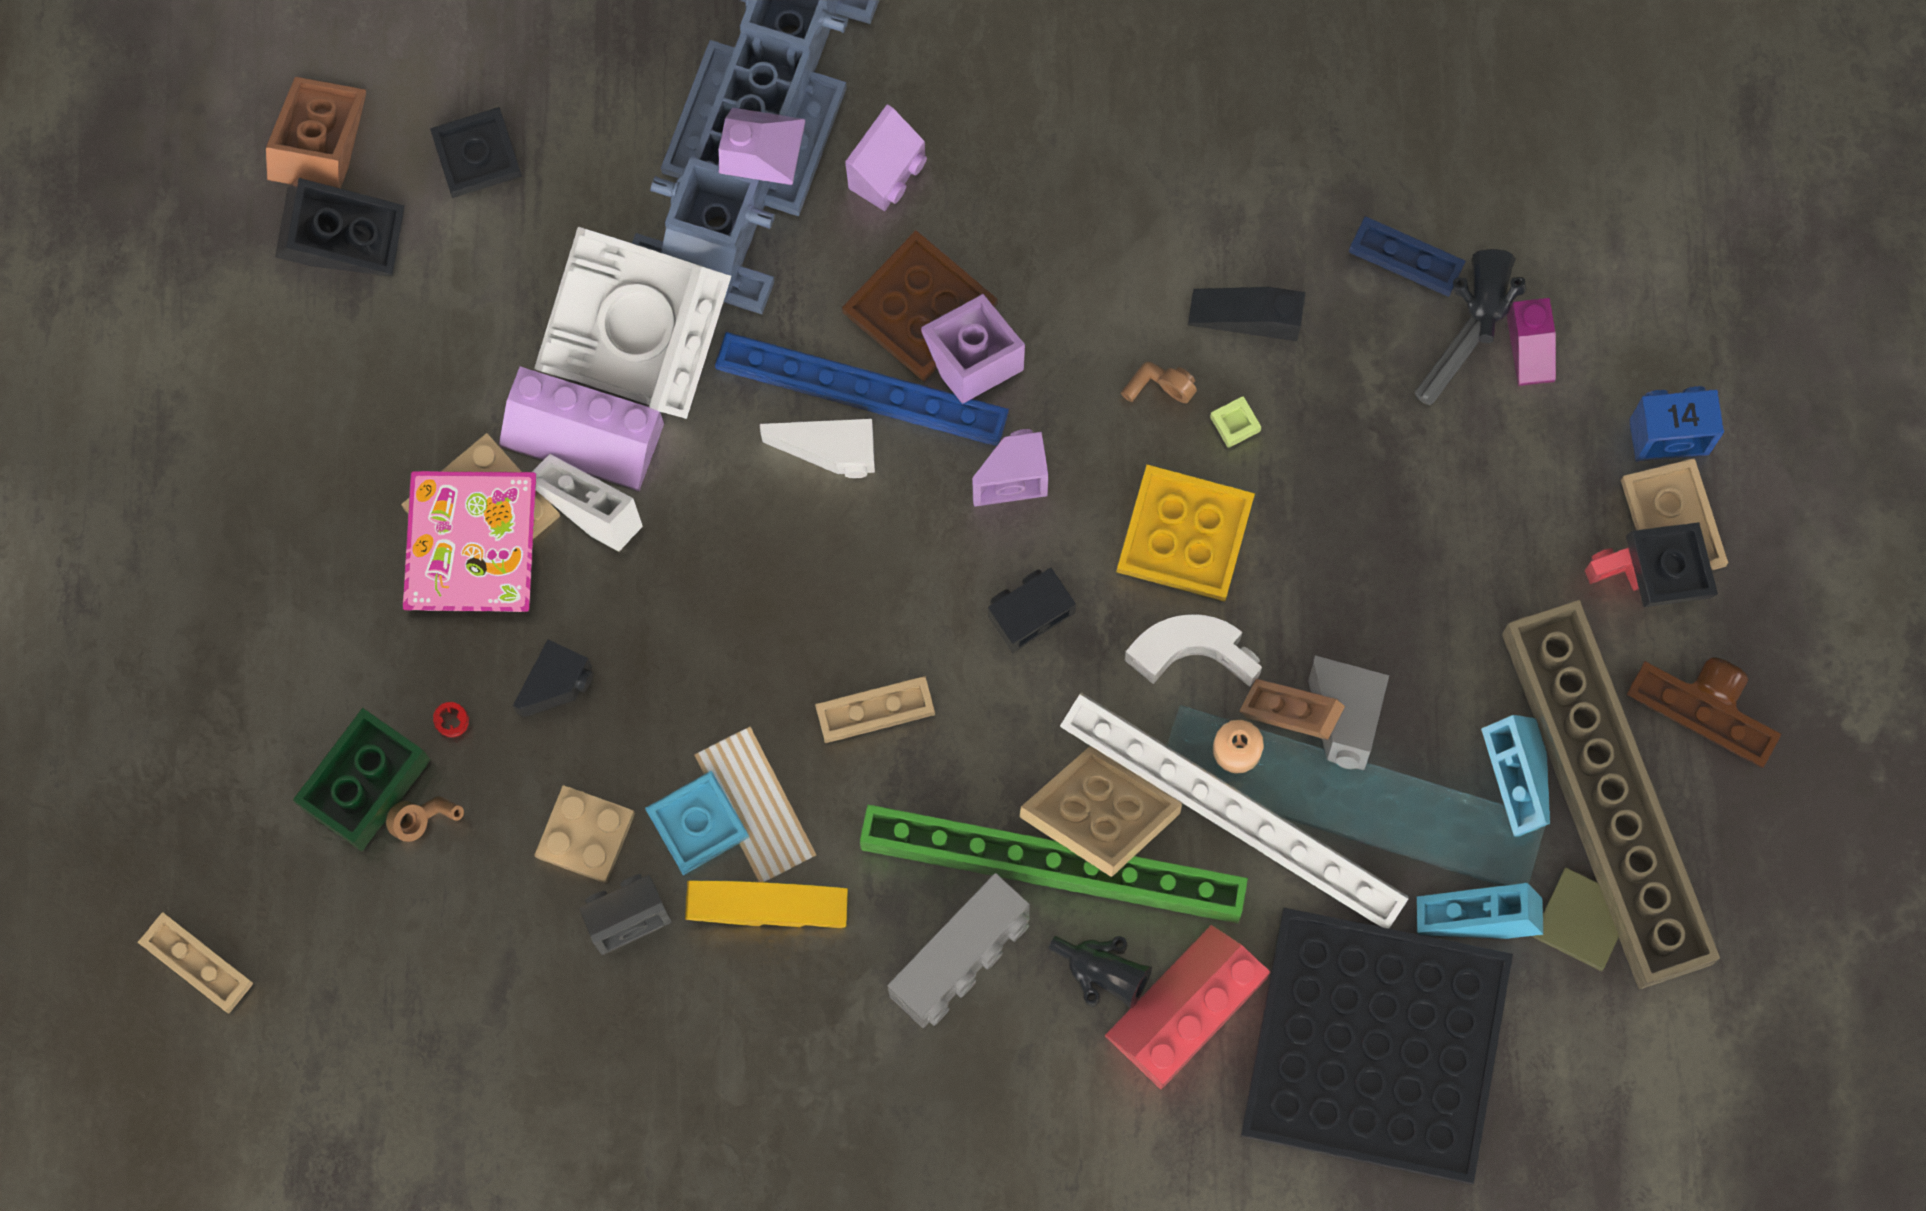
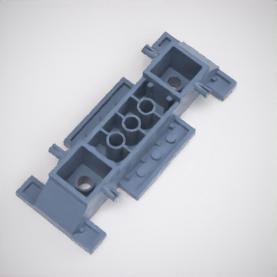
(761, 74)

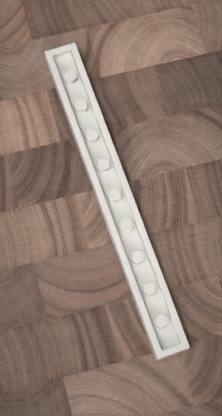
(1234, 811)

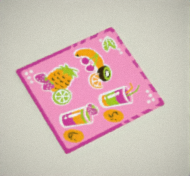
(469, 541)

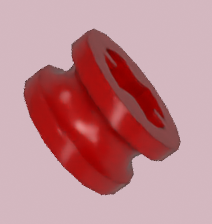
(462, 716)

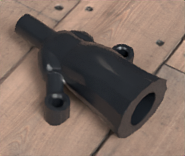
(1491, 294)
(1093, 963)

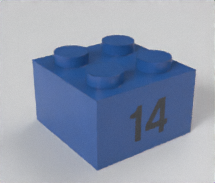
(1676, 424)

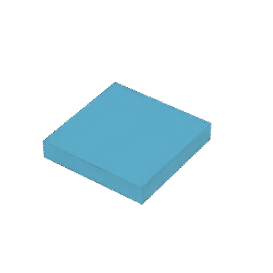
(697, 822)

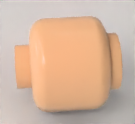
(1233, 758)

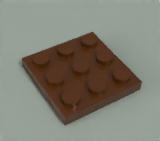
(908, 294)

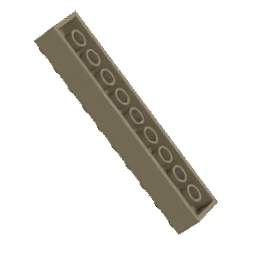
(1610, 795)

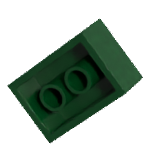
(361, 779)

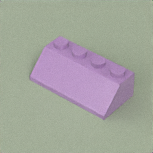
(581, 427)

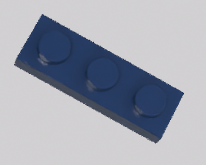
(1406, 256)

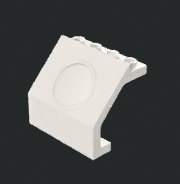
(632, 322)

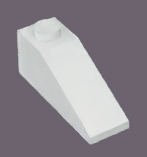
(833, 445)
(588, 502)

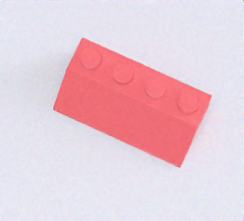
(1187, 1005)

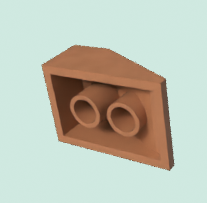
(315, 133)

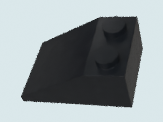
(339, 229)

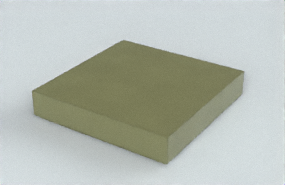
(1579, 920)

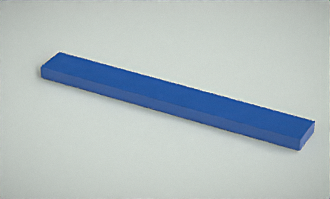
(861, 389)

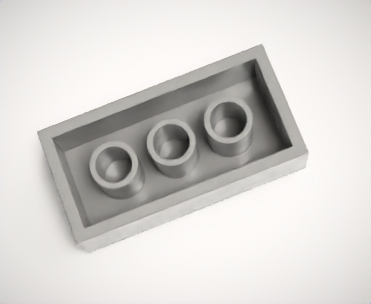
(959, 951)

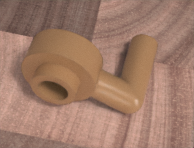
(1176, 382)
(418, 817)

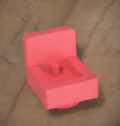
(1608, 564)

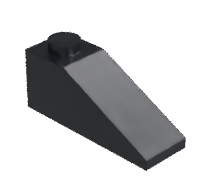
(1249, 311)

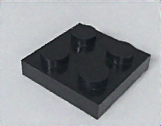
(475, 152)
(1671, 564)

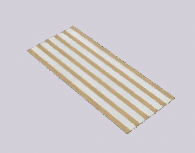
(759, 801)

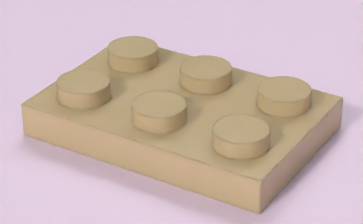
(1674, 497)

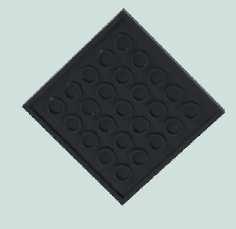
(1377, 1046)

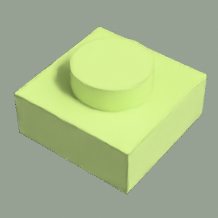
(1235, 422)

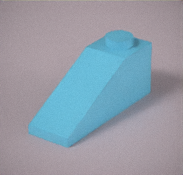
(1520, 771)
(1482, 913)

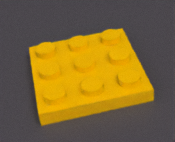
(1185, 532)

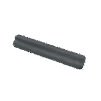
(1449, 362)

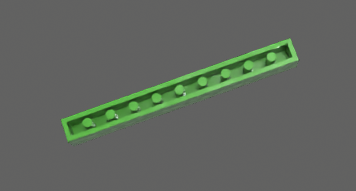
(1050, 864)

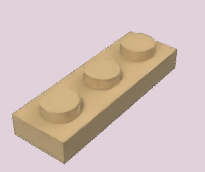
(875, 709)
(195, 962)

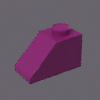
(1533, 341)

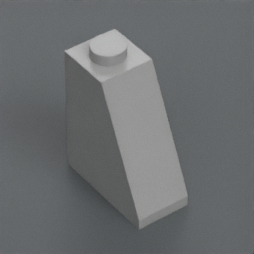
(1362, 696)

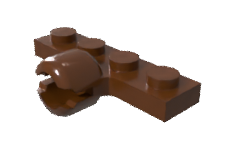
(1707, 707)

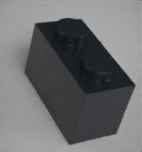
(1031, 608)

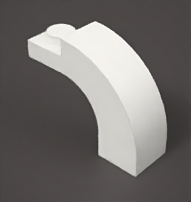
(1192, 636)

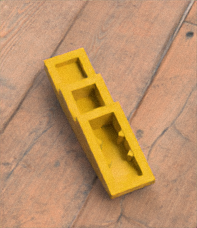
(766, 904)

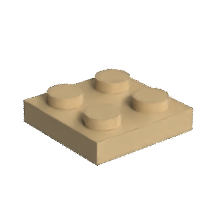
(584, 834)

